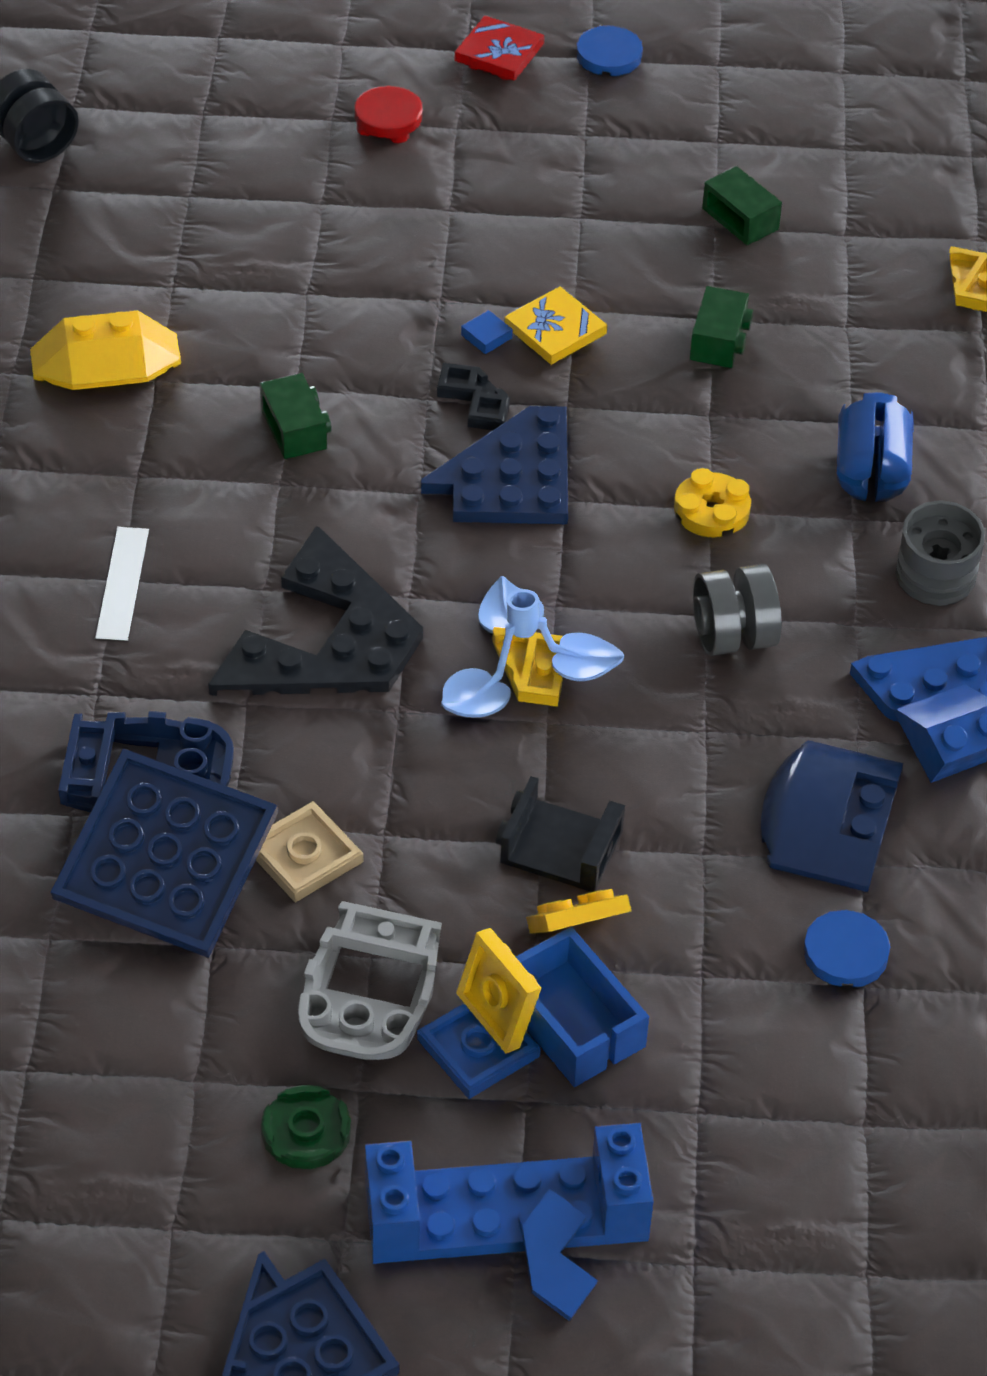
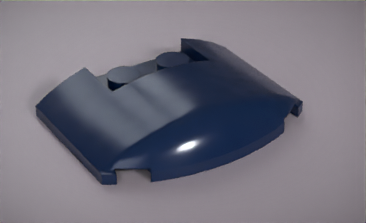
(829, 813)

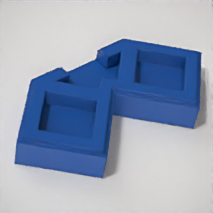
(551, 1274)

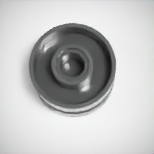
(737, 609)

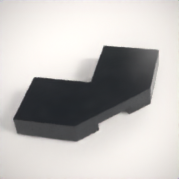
(470, 383)

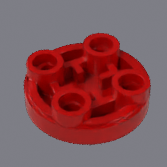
(388, 113)

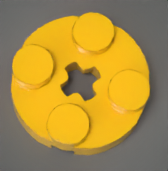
(708, 486)

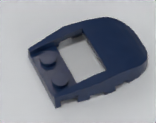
(187, 745)

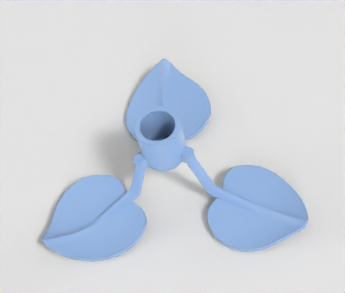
(521, 613)

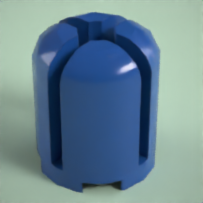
(861, 440)

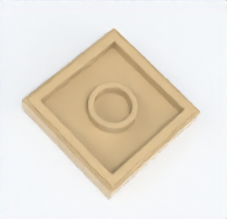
(307, 852)

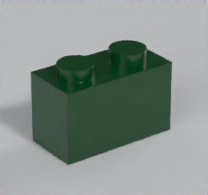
(741, 205)
(720, 327)
(294, 415)

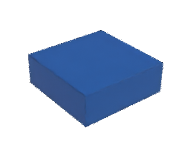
(486, 332)

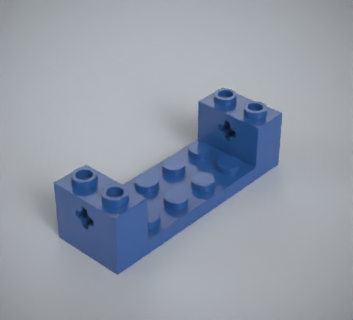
(485, 1205)

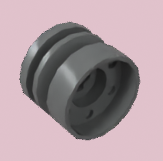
(940, 552)

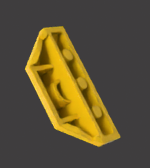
(104, 351)

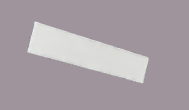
(122, 583)

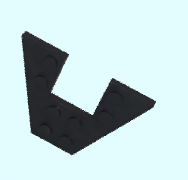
(360, 654)

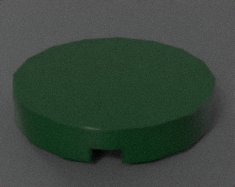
(306, 1127)

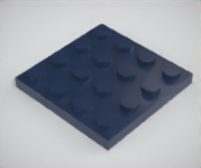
(165, 852)

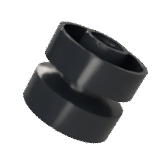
(35, 116)

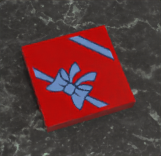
(499, 48)

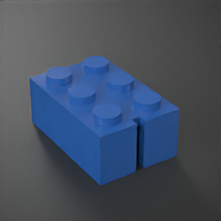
(581, 1009)

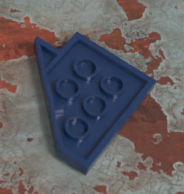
(511, 472)
(304, 1328)

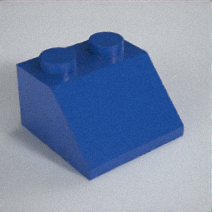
(947, 731)

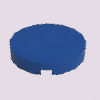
(609, 50)
(846, 948)

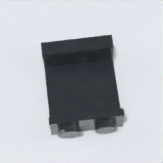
(559, 840)

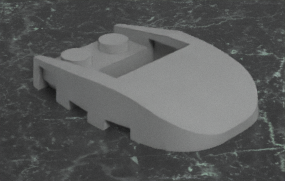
(356, 1023)

